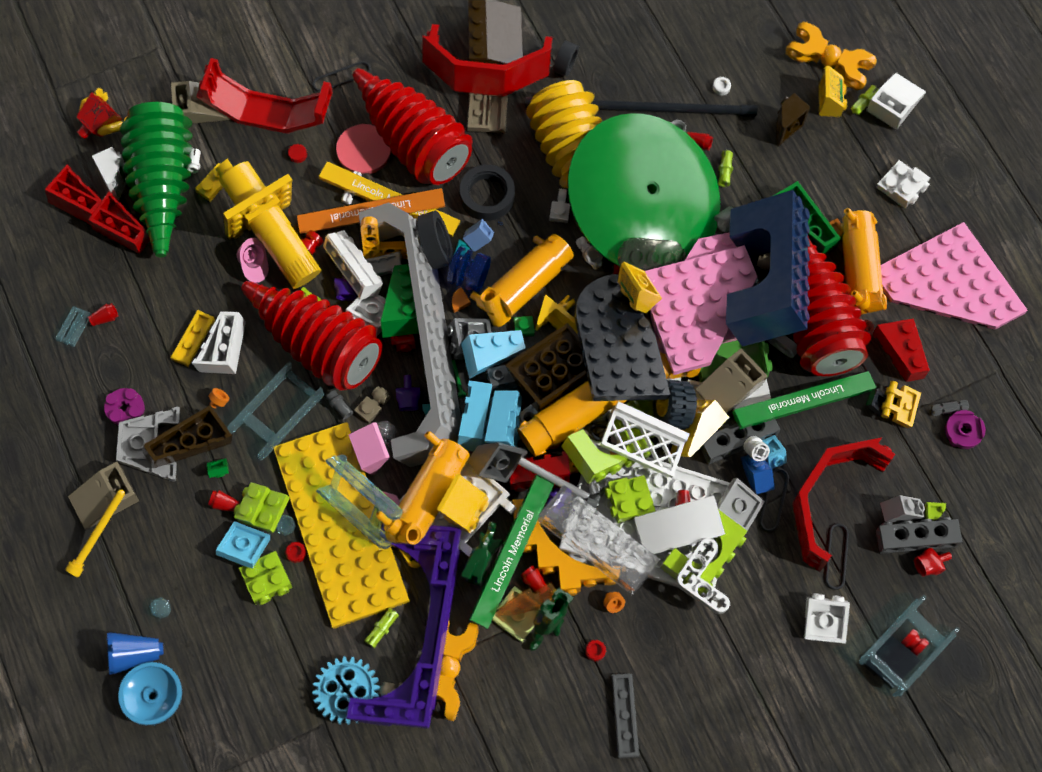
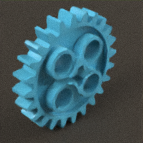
(330, 701)

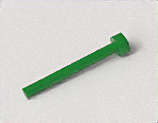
(461, 394)

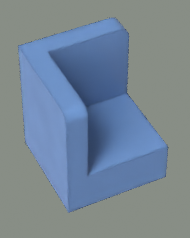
(478, 235)

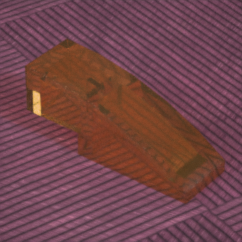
(527, 601)

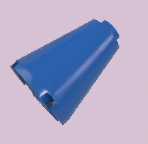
(130, 651)

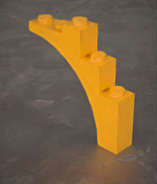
(551, 559)

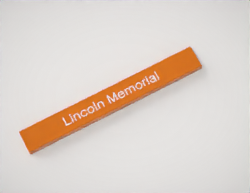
(350, 214)

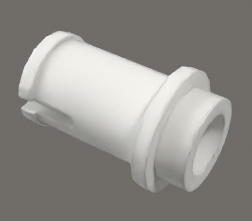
(195, 166)

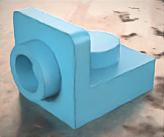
(777, 452)

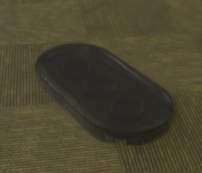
(650, 253)

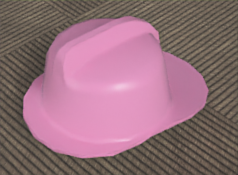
(253, 260)

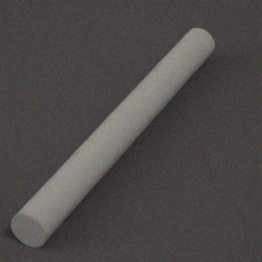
(552, 478)

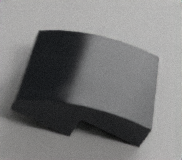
(896, 657)

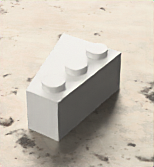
(223, 345)

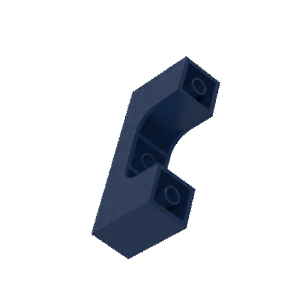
(781, 299)

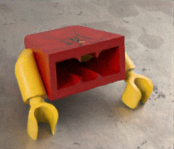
(98, 116)

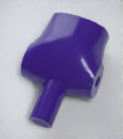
(343, 289)
(409, 396)

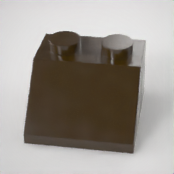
(790, 117)

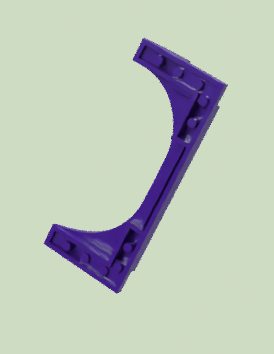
(416, 698)

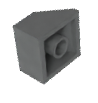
(495, 460)

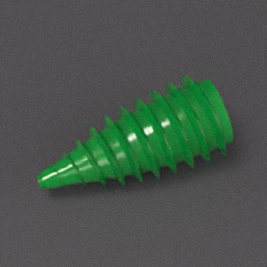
(156, 166)

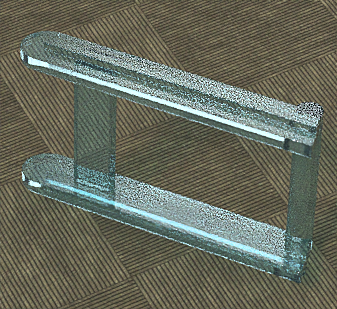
(261, 429)
(367, 526)
(926, 629)

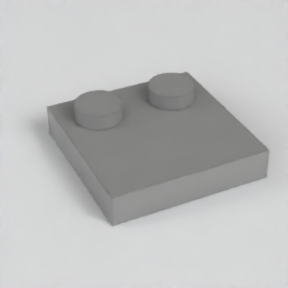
(740, 503)

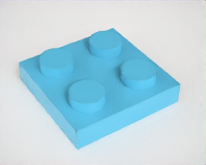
(243, 544)

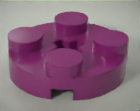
(120, 397)
(971, 422)

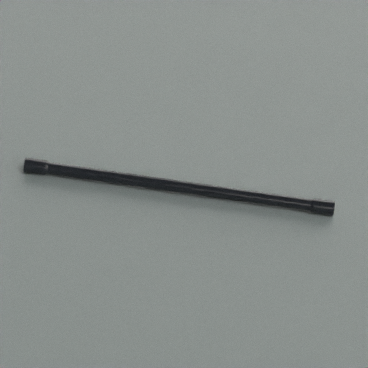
(746, 110)

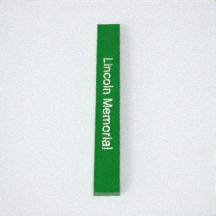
(803, 400)
(511, 552)

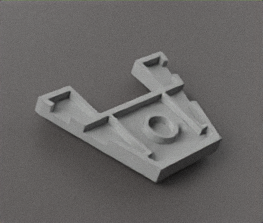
(139, 431)

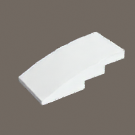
(679, 525)

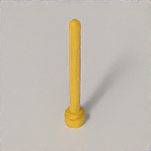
(76, 566)

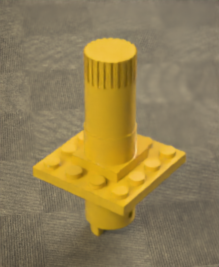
(261, 210)

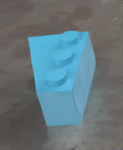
(490, 349)
(475, 415)
(504, 418)

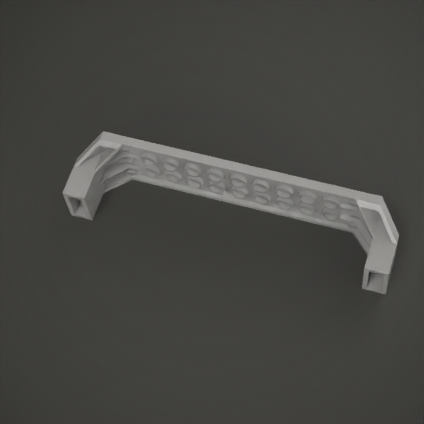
(444, 415)

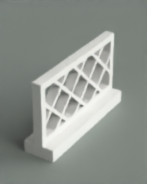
(646, 424)

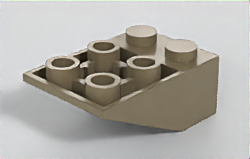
(185, 97)
(732, 381)
(97, 493)

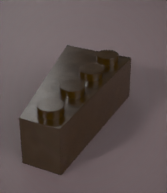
(189, 438)

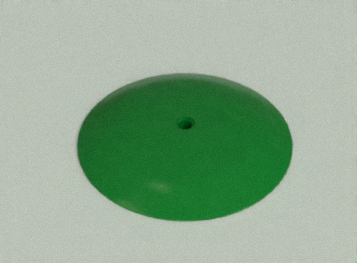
(618, 166)

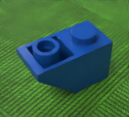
(758, 474)

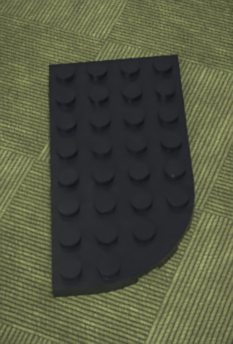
(618, 345)

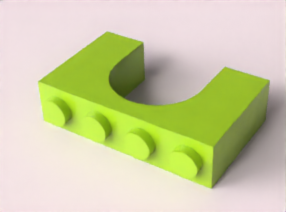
(596, 464)
(726, 544)

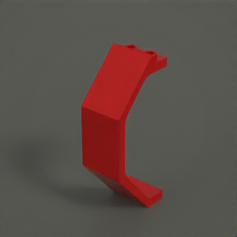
(484, 77)
(259, 108)
(868, 451)

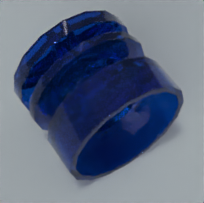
(472, 270)

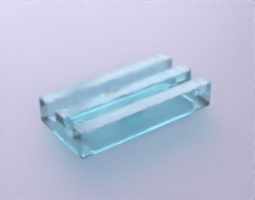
(60, 337)

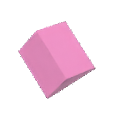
(369, 448)

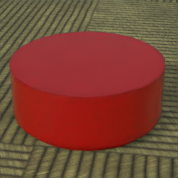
(297, 153)
(295, 552)
(595, 650)

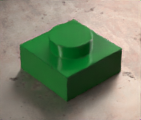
(524, 324)
(218, 468)

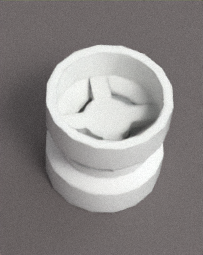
(756, 448)

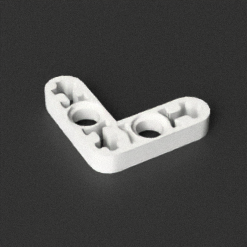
(696, 581)

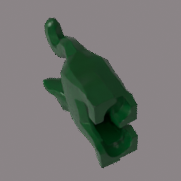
(481, 557)
(550, 617)

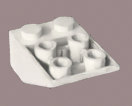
(895, 100)

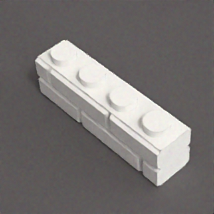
(352, 264)

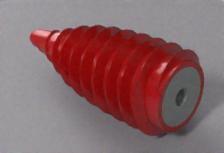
(415, 129)
(834, 332)
(318, 334)

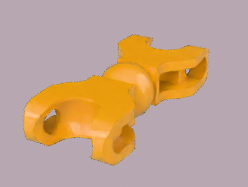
(831, 55)
(454, 649)

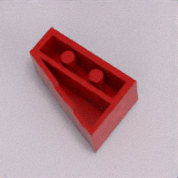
(72, 195)
(118, 224)
(904, 347)
(522, 477)

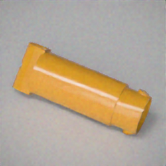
(863, 260)
(524, 279)
(562, 419)
(426, 492)

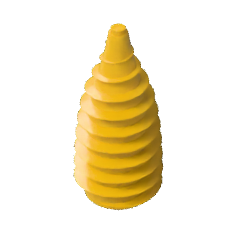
(561, 120)

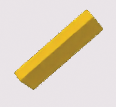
(192, 338)

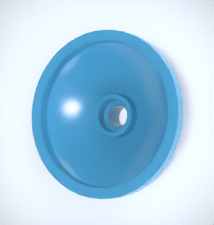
(140, 684)

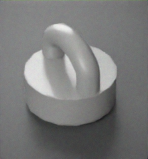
(592, 256)

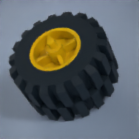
(679, 408)

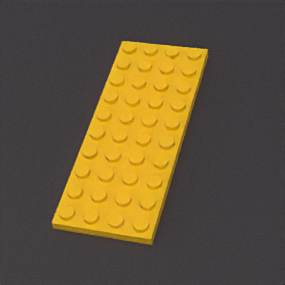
(349, 568)

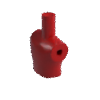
(931, 563)

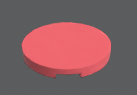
(362, 149)

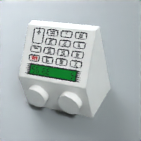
(111, 169)

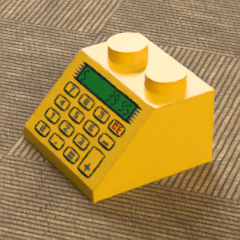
(831, 93)
(638, 288)

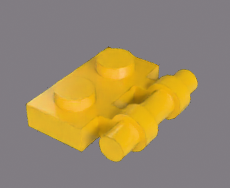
(906, 405)

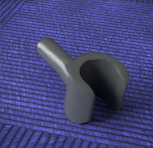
(594, 503)

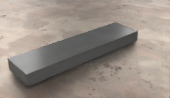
(625, 716)

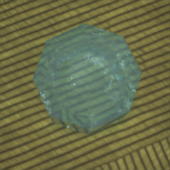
(285, 525)
(160, 608)

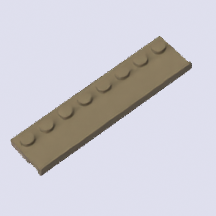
(487, 113)

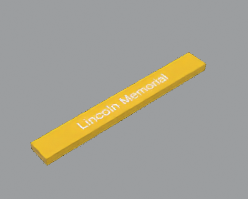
(372, 191)

